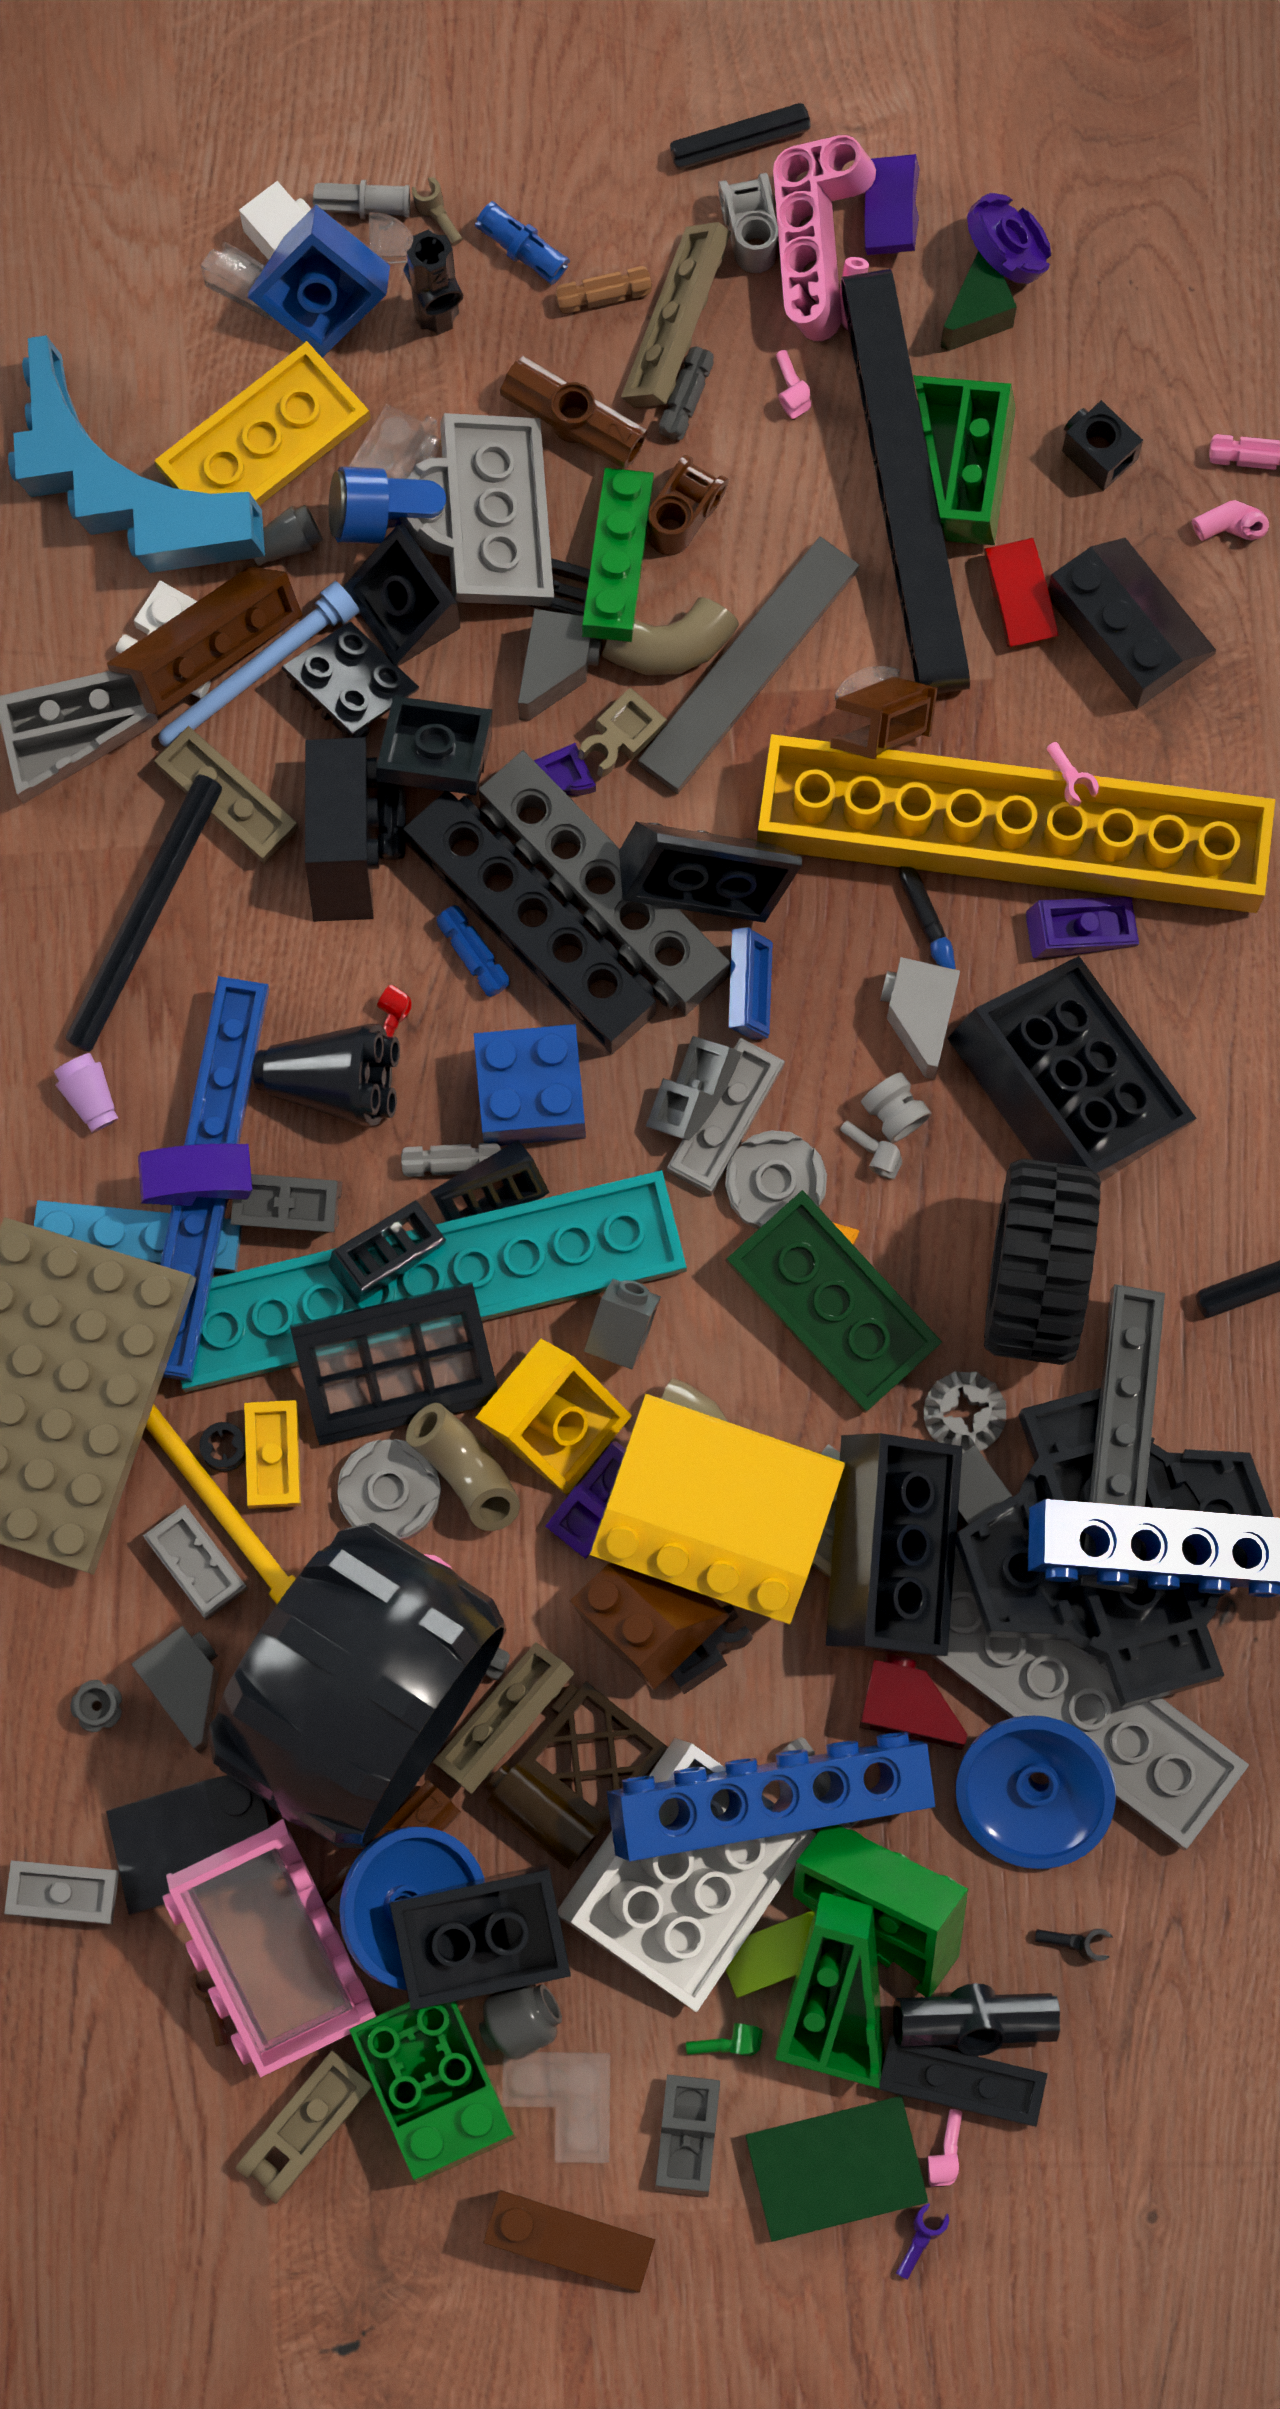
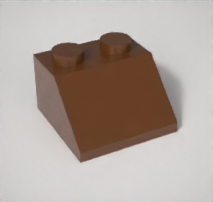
(647, 1619)

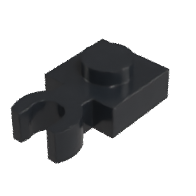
(707, 1658)

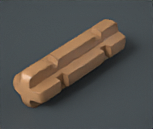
(603, 289)

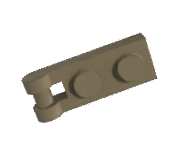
(305, 2125)

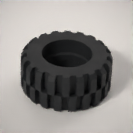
(1042, 1261)

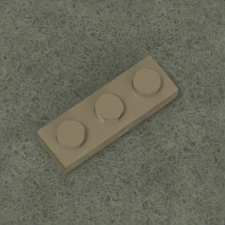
(241, 805)
(503, 1717)

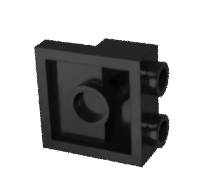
(435, 745)

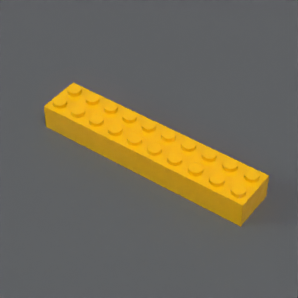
(1017, 824)

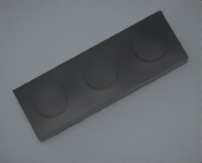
(963, 2082)

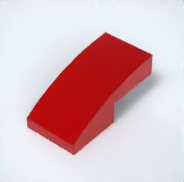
(1021, 592)

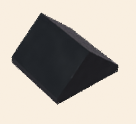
(403, 598)

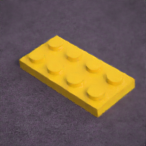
(267, 431)

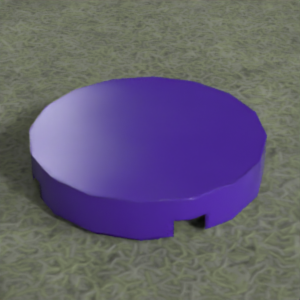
(1009, 238)

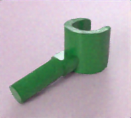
(745, 2041)

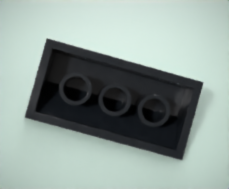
(894, 1545)

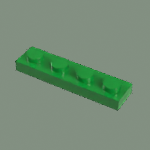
(618, 555)

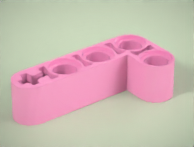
(817, 238)

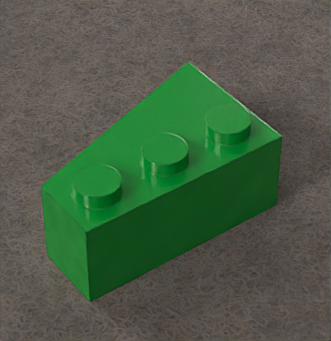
(913, 1908)

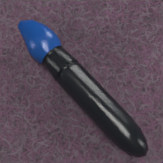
(940, 946)

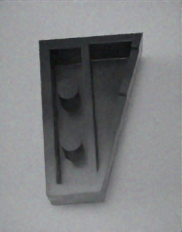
(339, 828)

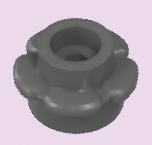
(88, 1694)

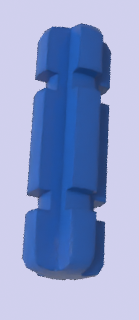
(472, 951)

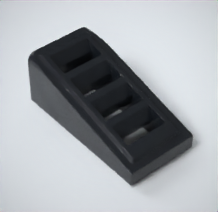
(497, 1167)
(378, 1277)

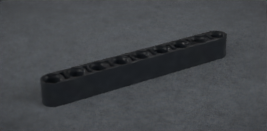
(905, 481)

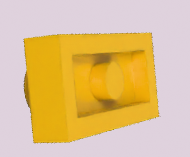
(272, 1454)

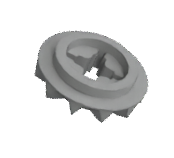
(978, 1391)

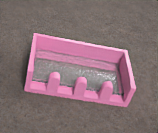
(268, 1949)

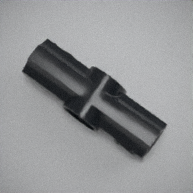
(433, 281)
(976, 2019)

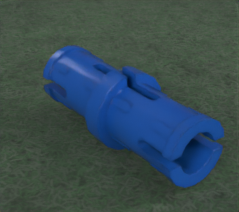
(522, 242)

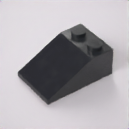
(178, 1831)
(480, 1937)

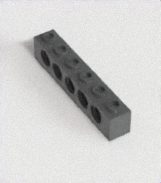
(525, 785)

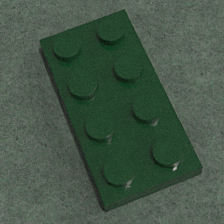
(833, 1301)

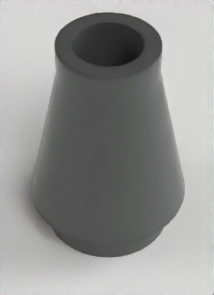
(290, 535)

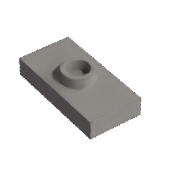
(195, 1562)

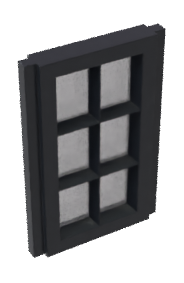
(392, 1360)

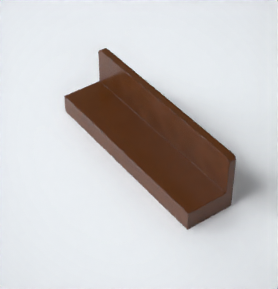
(208, 637)

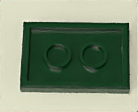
(836, 2168)

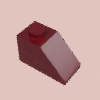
(909, 1702)

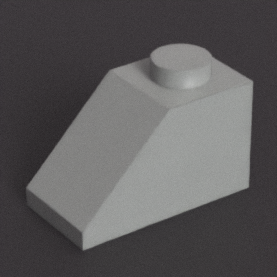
(921, 1009)

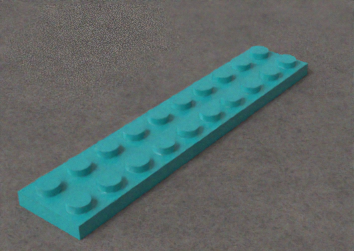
(511, 1255)

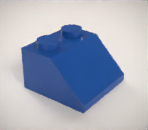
(320, 281)

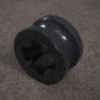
(208, 1451)

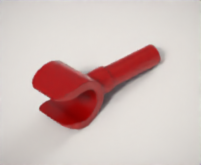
(396, 1005)

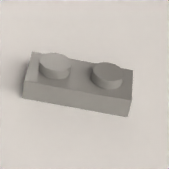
(61, 1892)

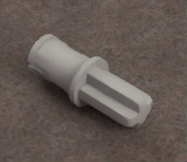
(362, 198)

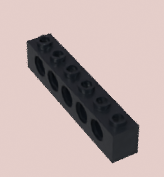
(608, 1019)

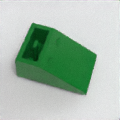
(432, 2087)

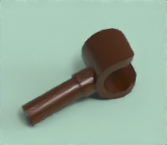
(217, 2023)

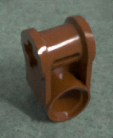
(686, 498)

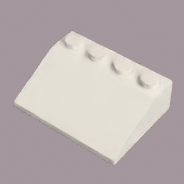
(683, 1911)

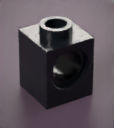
(1101, 464)

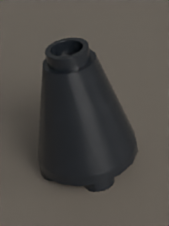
(334, 1073)

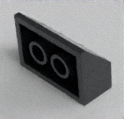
(1128, 619)
(705, 871)

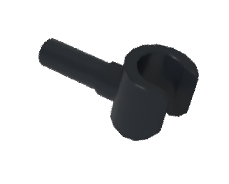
(1074, 1941)

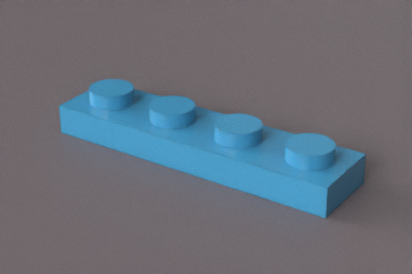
(128, 1231)

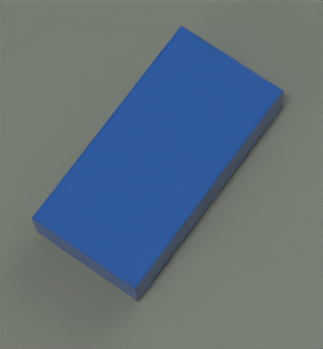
(750, 984)

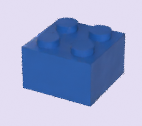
(529, 1085)

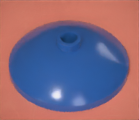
(1028, 1820)
(391, 1867)

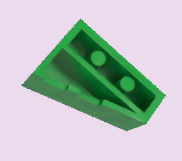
(968, 452)
(835, 1997)

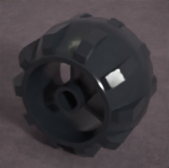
(354, 1684)

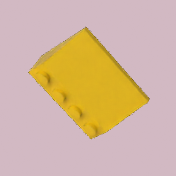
(717, 1509)

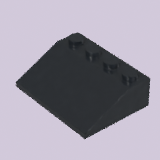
(1070, 1072)

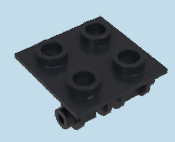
(348, 680)

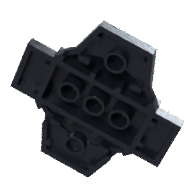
(1149, 1638)

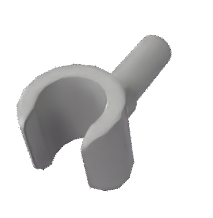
(886, 1154)

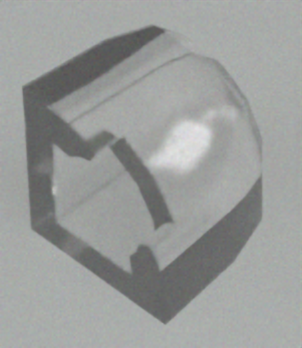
(233, 275)

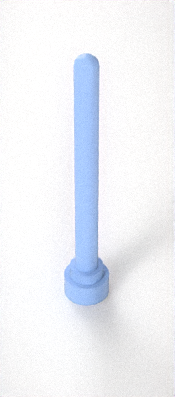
(331, 609)

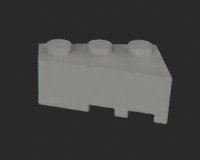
(68, 726)

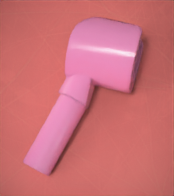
(797, 397)
(1071, 775)
(945, 2168)

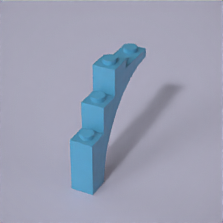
(163, 523)

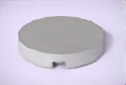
(771, 1172)
(389, 1486)

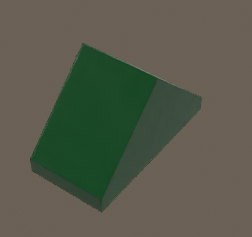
(980, 308)

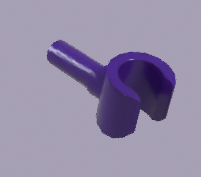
(920, 2241)

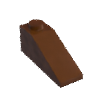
(569, 2241)

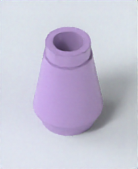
(87, 1091)

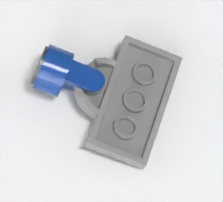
(473, 504)

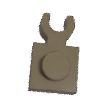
(625, 728)

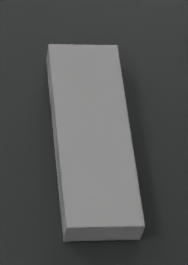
(708, 1152)

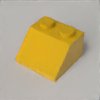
(554, 1415)

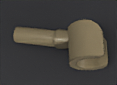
(433, 207)

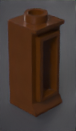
(897, 714)

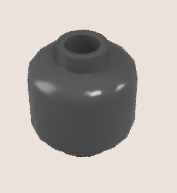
(520, 2020)

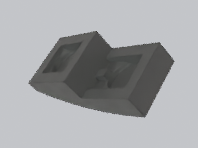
(702, 1080)
(687, 2135)

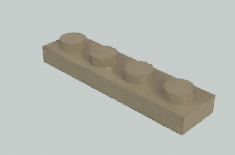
(676, 315)

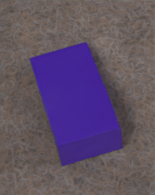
(1081, 926)

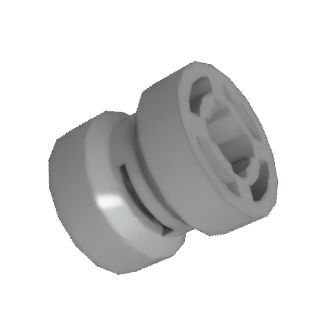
(896, 1107)

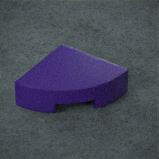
(568, 771)

